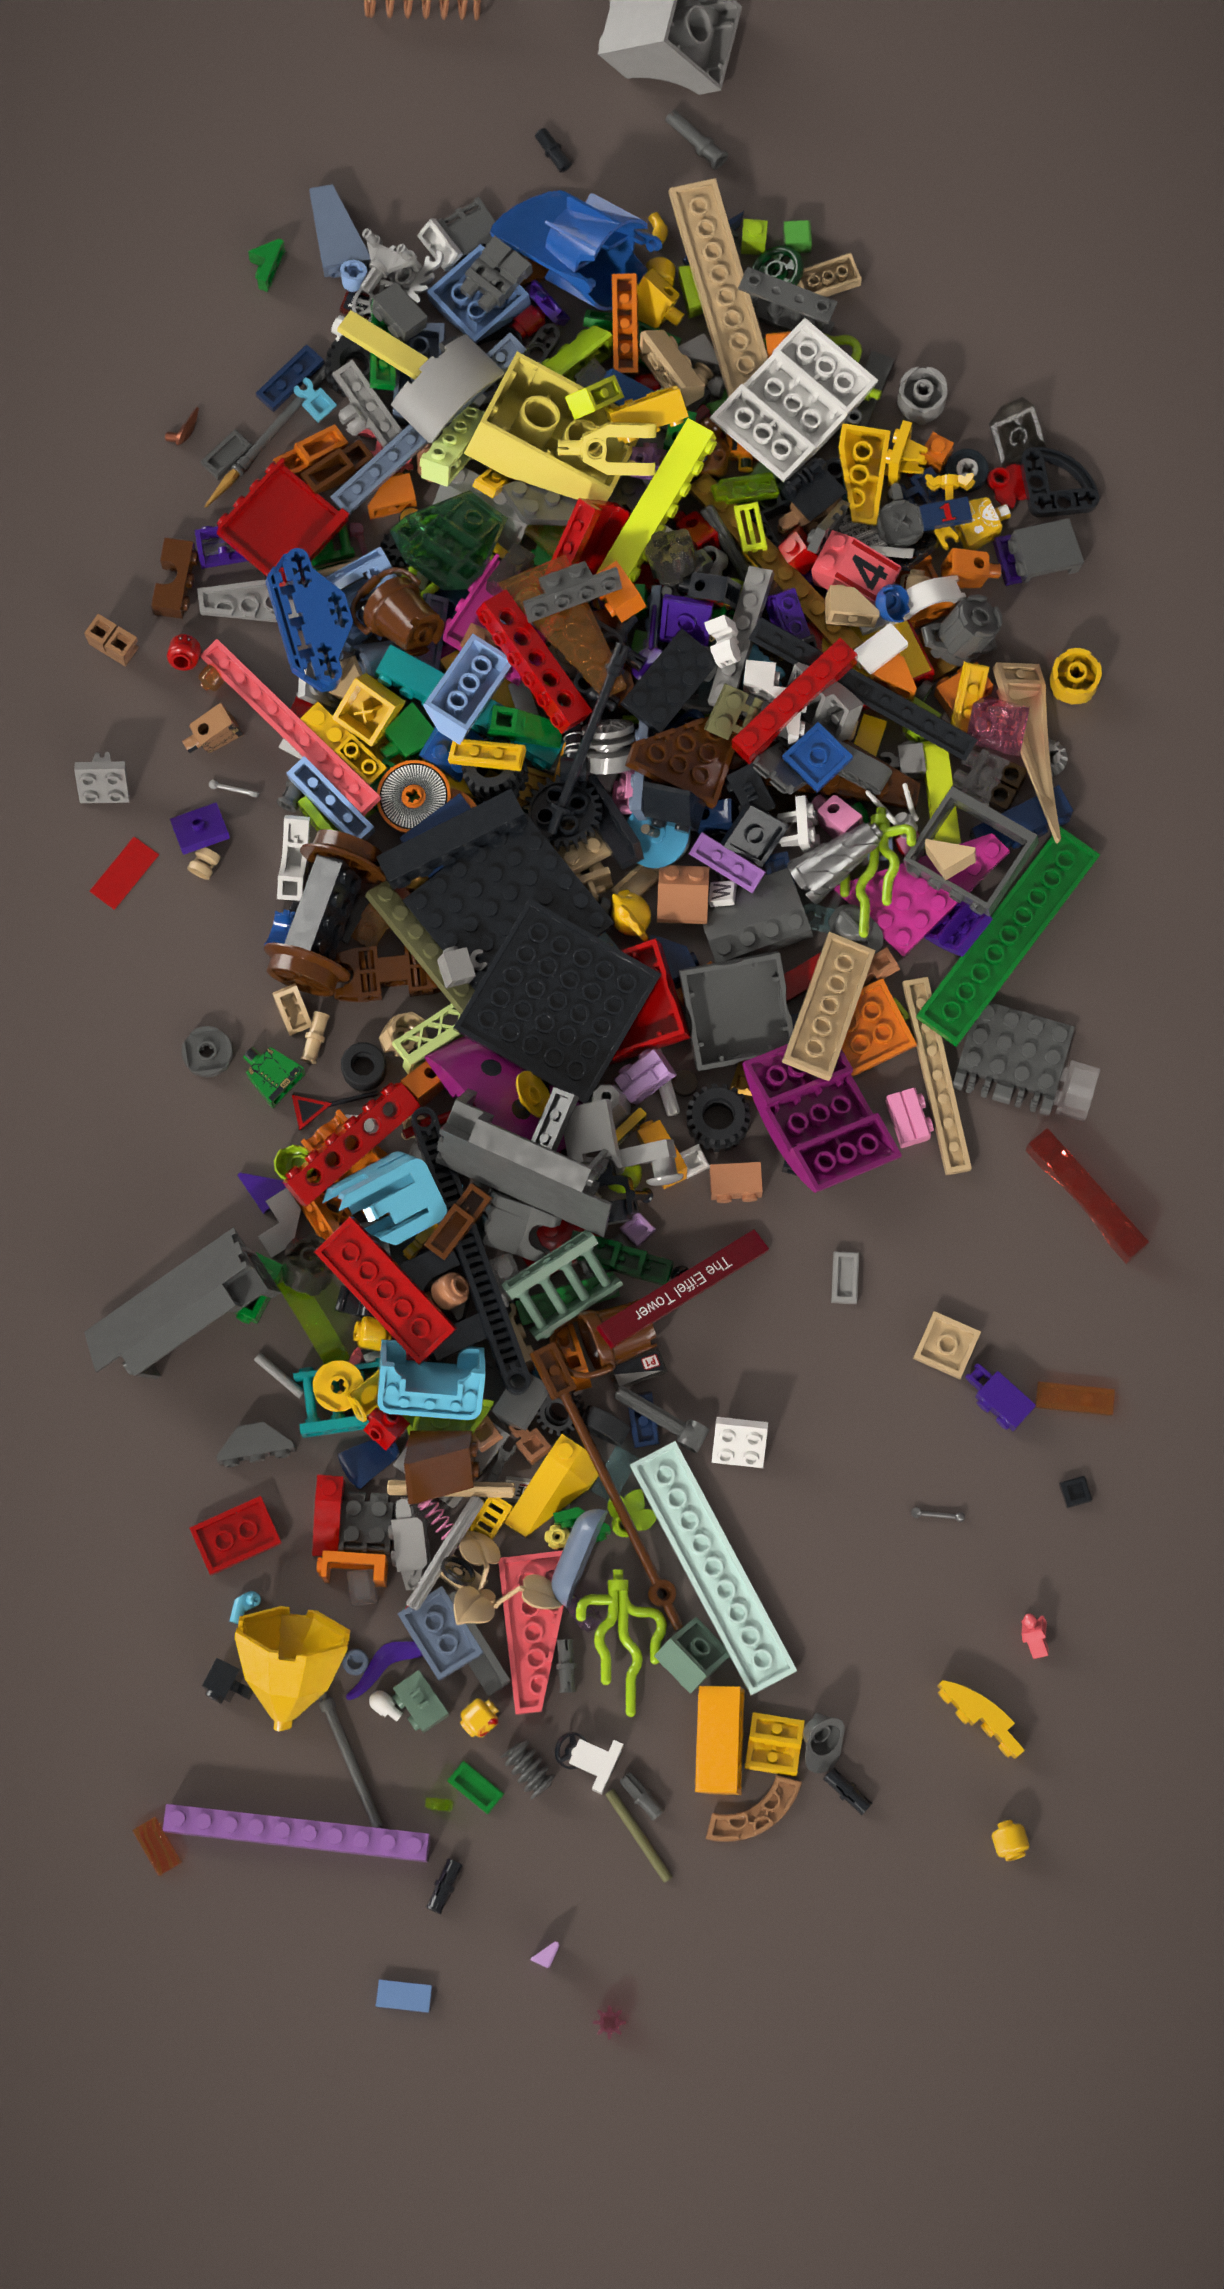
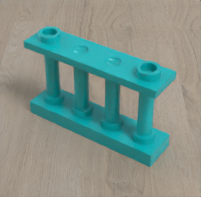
(339, 1422)

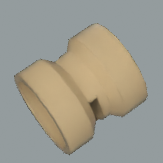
(203, 863)

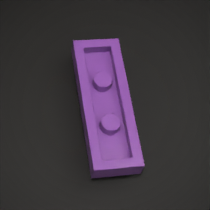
(727, 862)

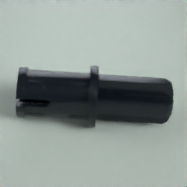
(553, 150)

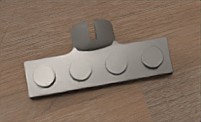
(364, 406)

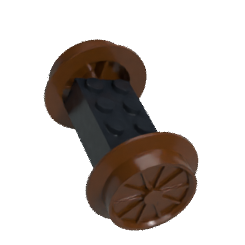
(320, 920)

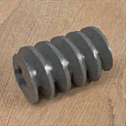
(528, 1768)

